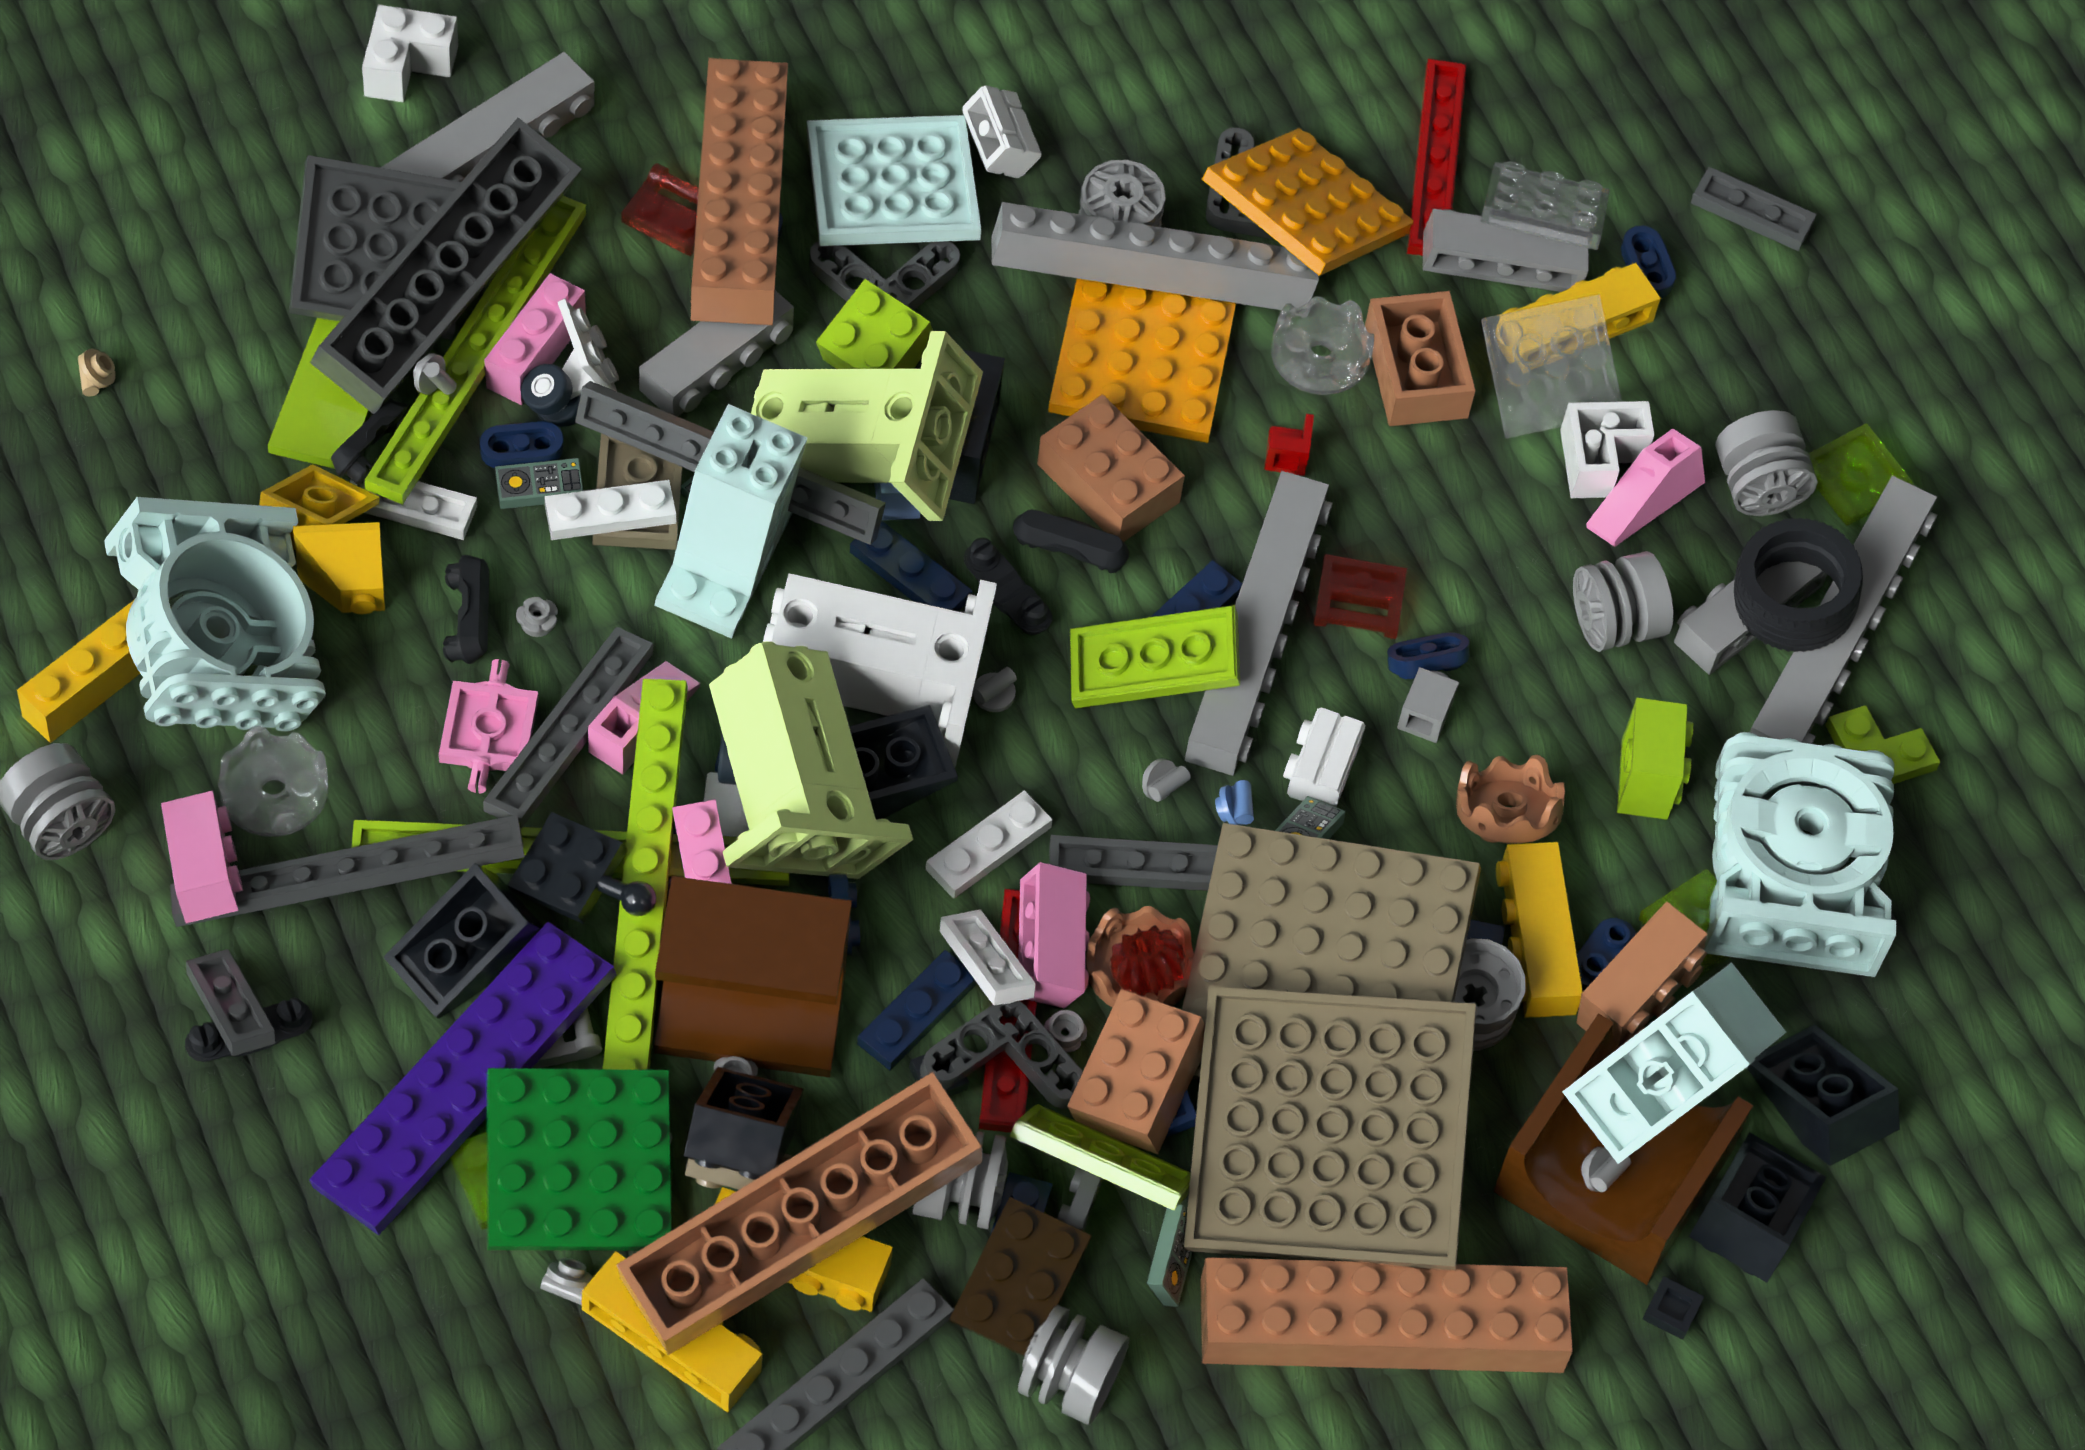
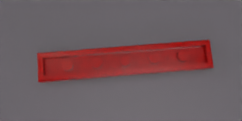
(1436, 146)
(1004, 1082)

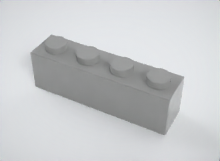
(1473, 249)
(709, 358)
(1714, 629)

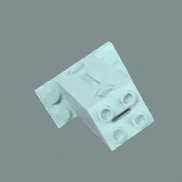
(732, 520)
(1674, 1063)

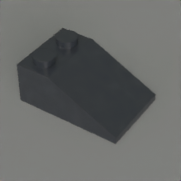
(902, 759)
(463, 941)
(1827, 1094)
(1757, 1207)

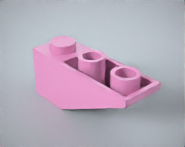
(1649, 487)
(614, 731)

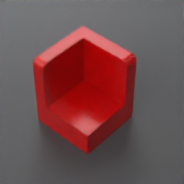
(1289, 448)

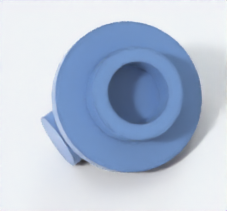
(1235, 803)

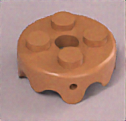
(1526, 787)
(1110, 932)

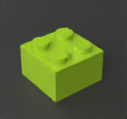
(874, 333)
(1654, 758)

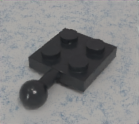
(573, 867)

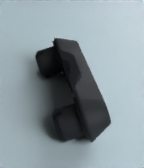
(349, 456)
(1072, 538)
(472, 579)
(1011, 592)
(287, 1019)

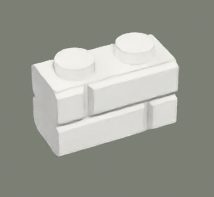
(1001, 131)
(1325, 758)

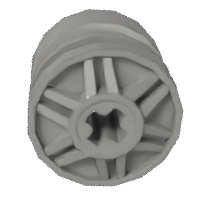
(1123, 193)
(1766, 463)
(1623, 601)
(55, 801)
(1497, 983)
(977, 1187)
(1073, 1364)

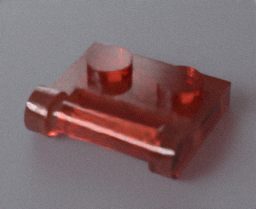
(661, 216)
(1364, 585)

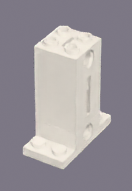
(888, 649)

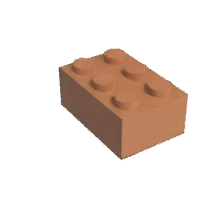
(1420, 358)
(1110, 469)
(1645, 974)
(1139, 1071)

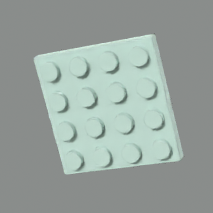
(893, 180)

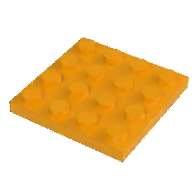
(1308, 201)
(1147, 354)

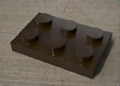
(1020, 1276)

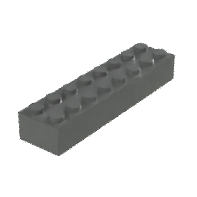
(445, 266)

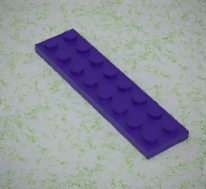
(446, 1089)

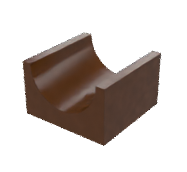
(751, 975)
(1649, 1202)

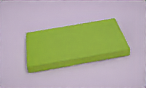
(316, 410)
(1155, 657)
(1103, 1156)

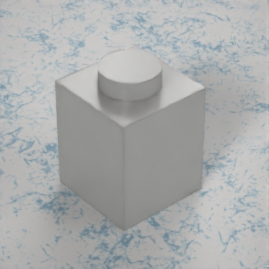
(1428, 704)

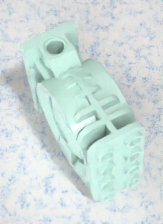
(236, 612)
(1777, 882)

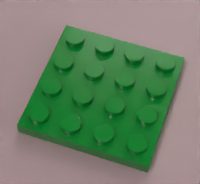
(577, 1159)

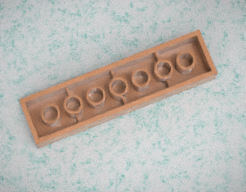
(739, 192)
(800, 1213)
(1385, 1315)

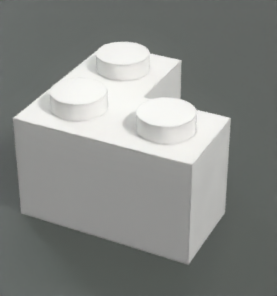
(406, 43)
(1599, 438)

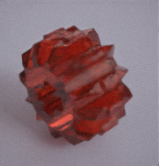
(1148, 961)

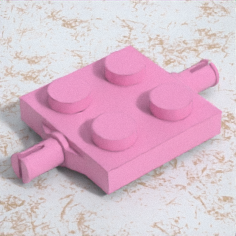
(487, 725)

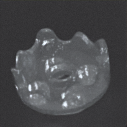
(1328, 325)
(269, 758)

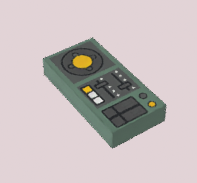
(529, 482)
(1313, 819)
(1170, 1258)

